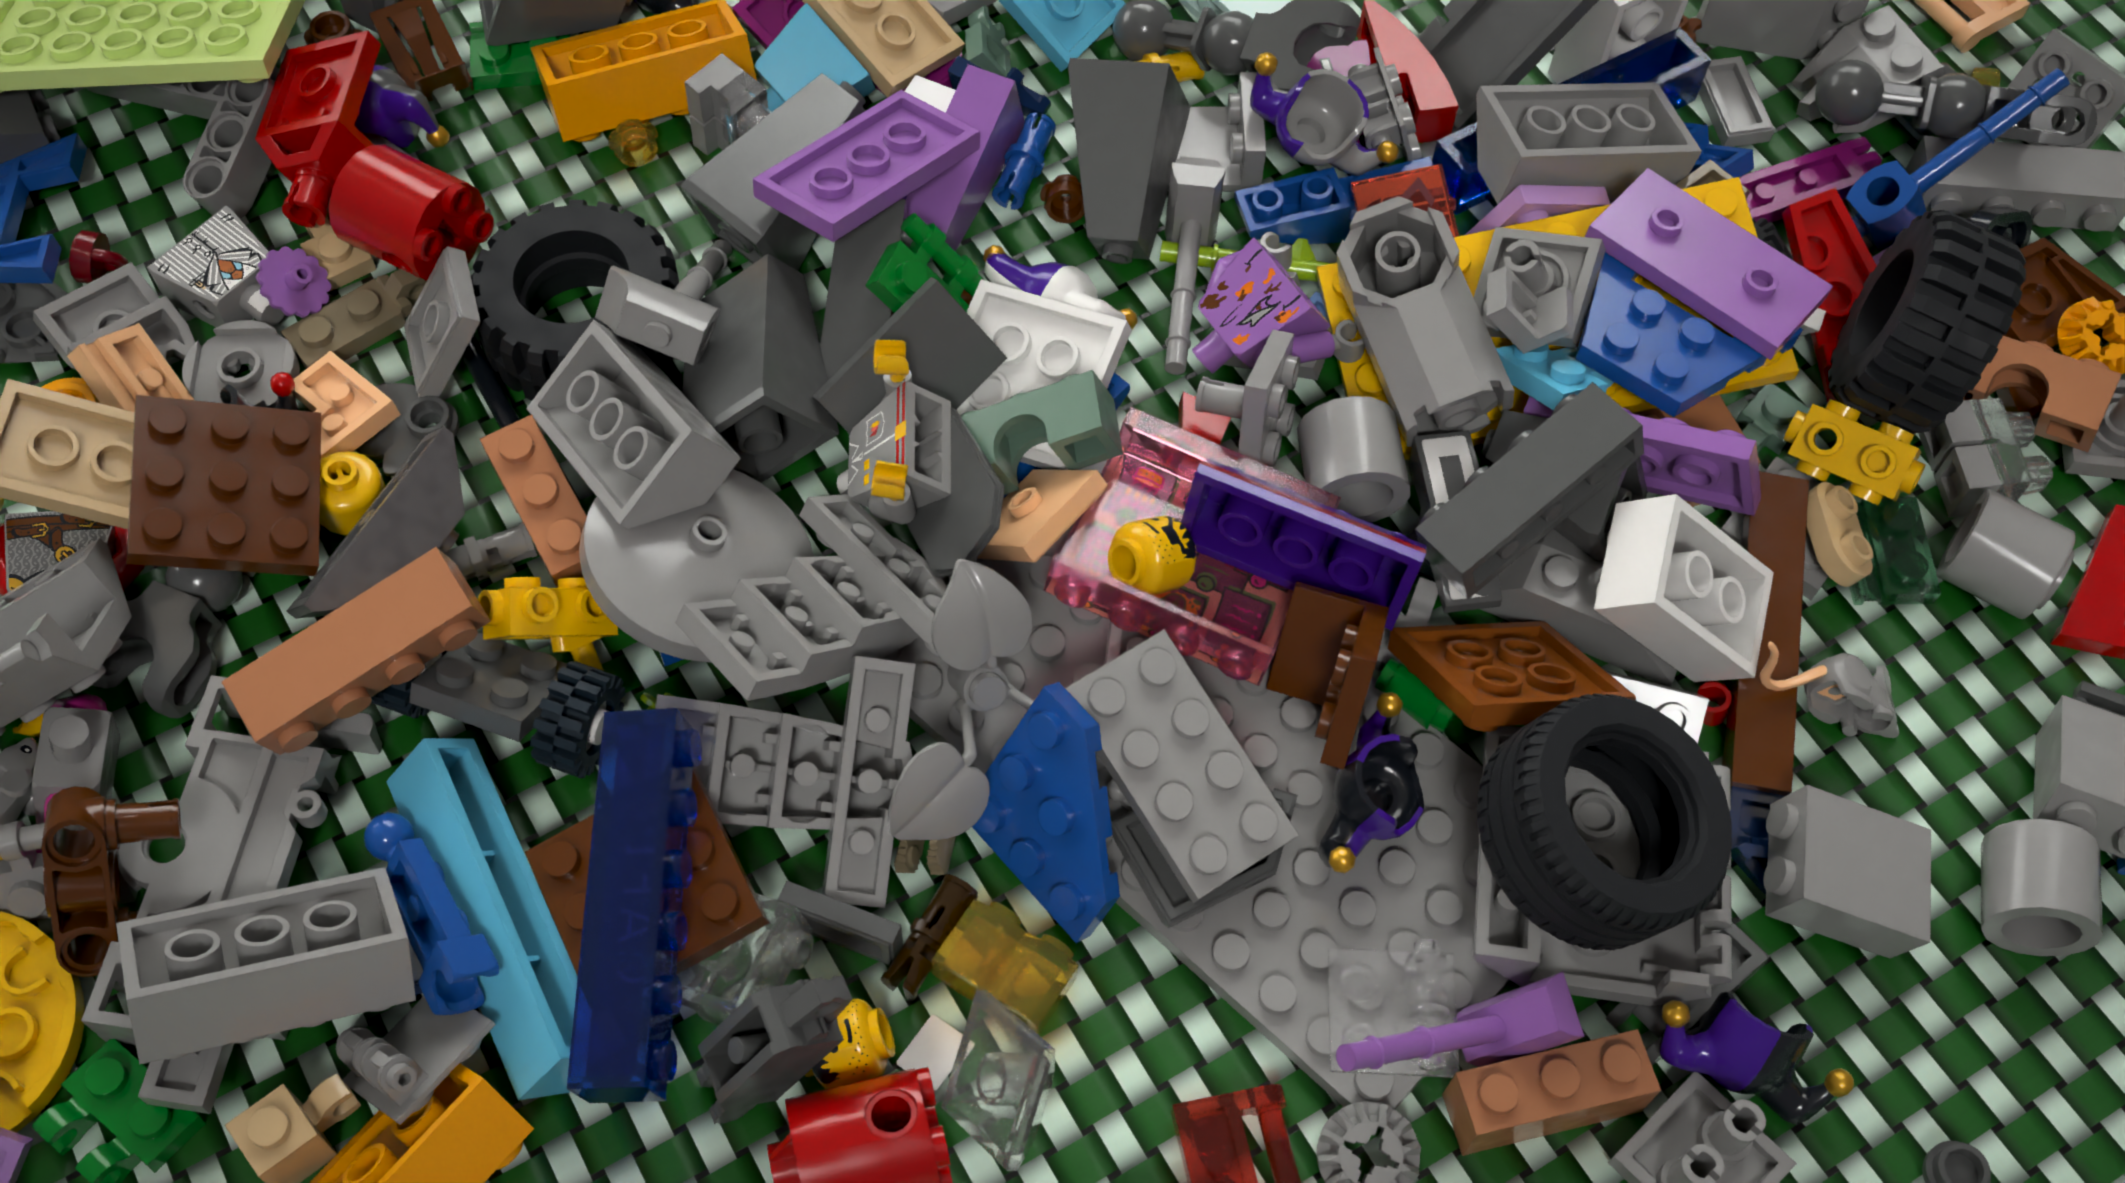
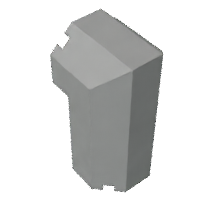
(1420, 320)

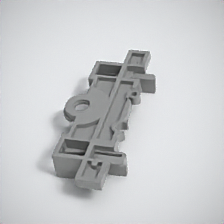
(238, 843)

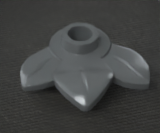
(403, 434)

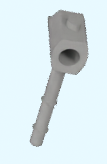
(1192, 223)
(663, 317)

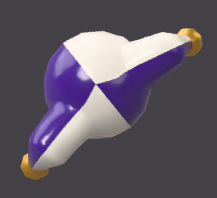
(1050, 281)

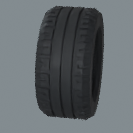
(1658, 779)

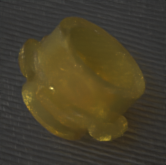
(634, 142)

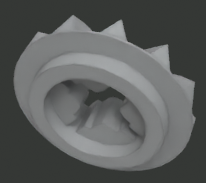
(1357, 1124)

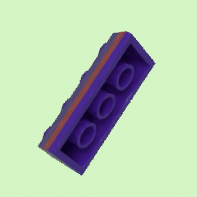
(1298, 539)

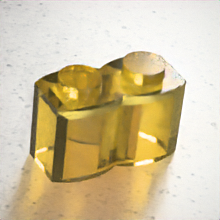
(998, 956)

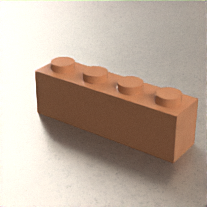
(356, 653)

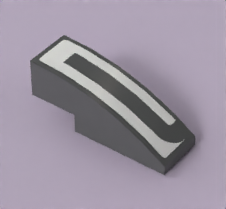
(1439, 471)

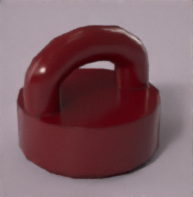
(92, 257)

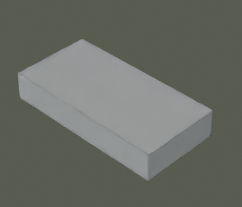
(1734, 104)

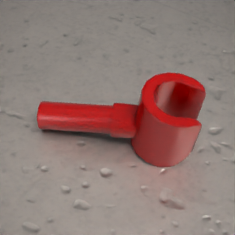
(1721, 695)

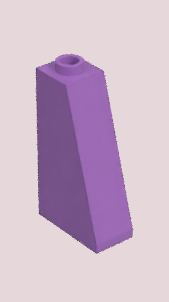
(957, 194)

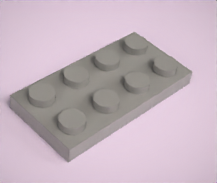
(1181, 766)

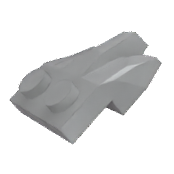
(1883, 43)
(111, 305)

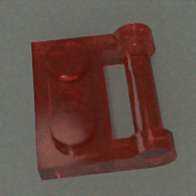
(1215, 1140)

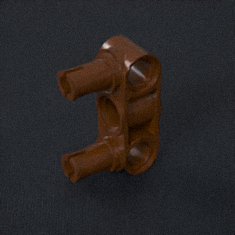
(84, 868)

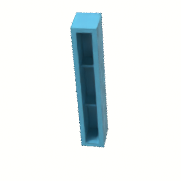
(465, 827)

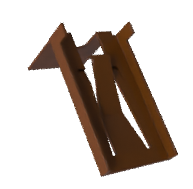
(411, 27)

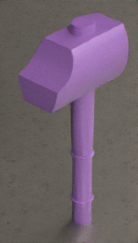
(1487, 1032)

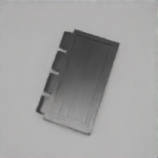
(1495, 43)

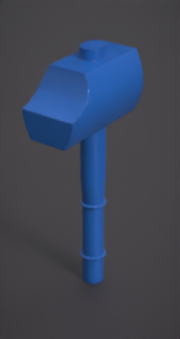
(1890, 198)

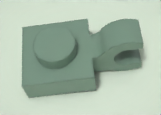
(1768, 417)

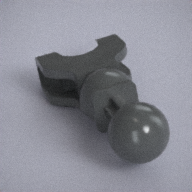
(1235, 39)
(1946, 105)
(175, 632)

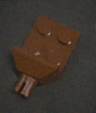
(1329, 660)

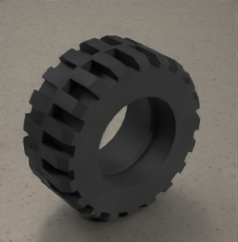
(548, 256)
(1927, 322)

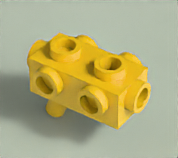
(1870, 459)
(536, 612)

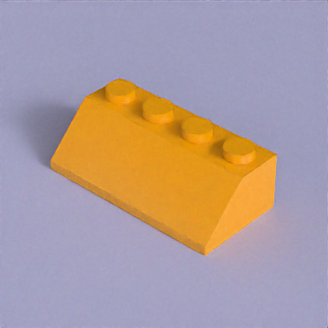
(635, 67)
(452, 1139)

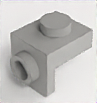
(1524, 317)

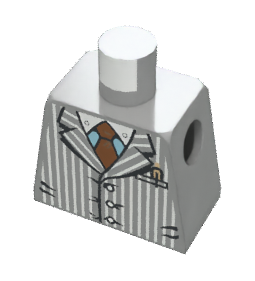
(216, 272)

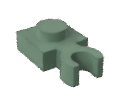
(985, 44)

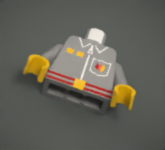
(901, 446)

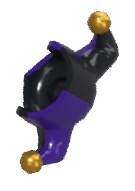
(1375, 792)
(1749, 1057)

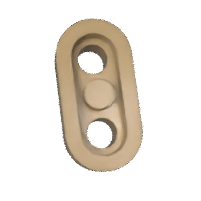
(1838, 534)

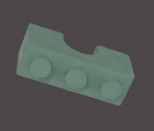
(1071, 415)

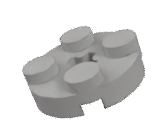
(238, 343)

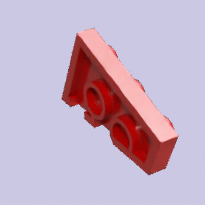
(2098, 603)

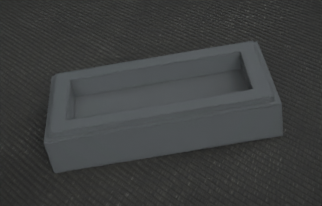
(846, 924)

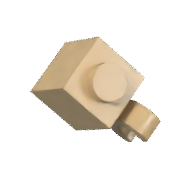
(287, 1137)

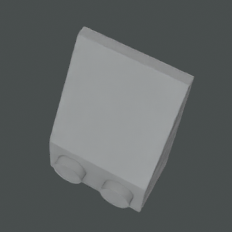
(1776, 26)

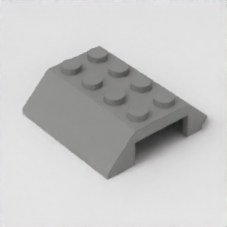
(59, 631)
(1653, 972)

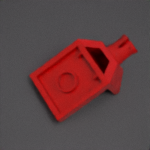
(312, 119)

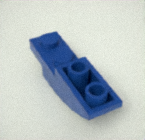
(1308, 205)

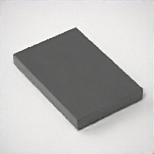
(942, 349)

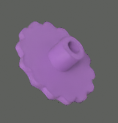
(293, 282)

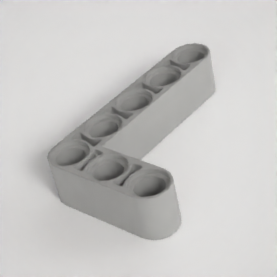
(228, 159)

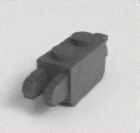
(771, 1044)

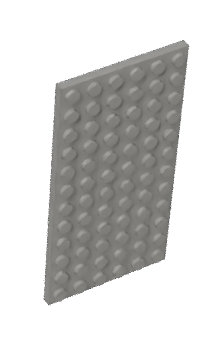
(1272, 940)

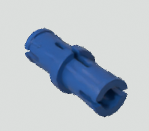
(1024, 161)

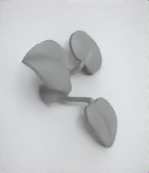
(972, 626)

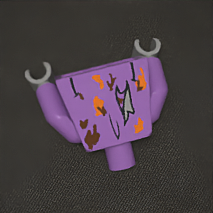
(1255, 295)

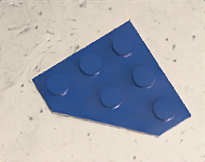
(1051, 814)

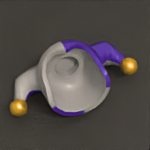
(1318, 118)

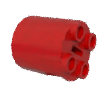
(406, 210)
(864, 1134)

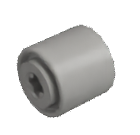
(1356, 454)
(2008, 555)
(2041, 888)

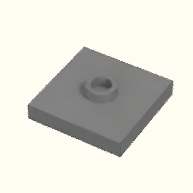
(441, 323)

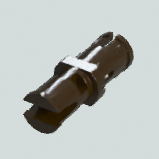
(928, 935)

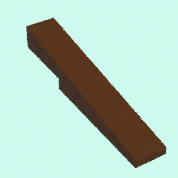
(1760, 719)

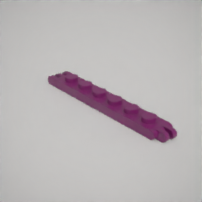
(1806, 176)

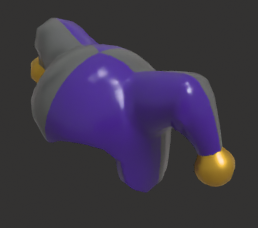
(397, 111)

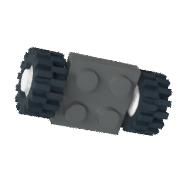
(511, 694)

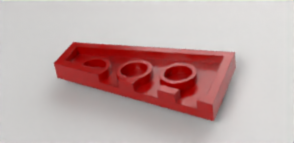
(1831, 247)

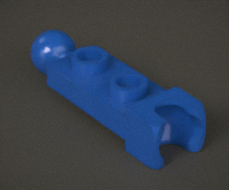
(431, 919)

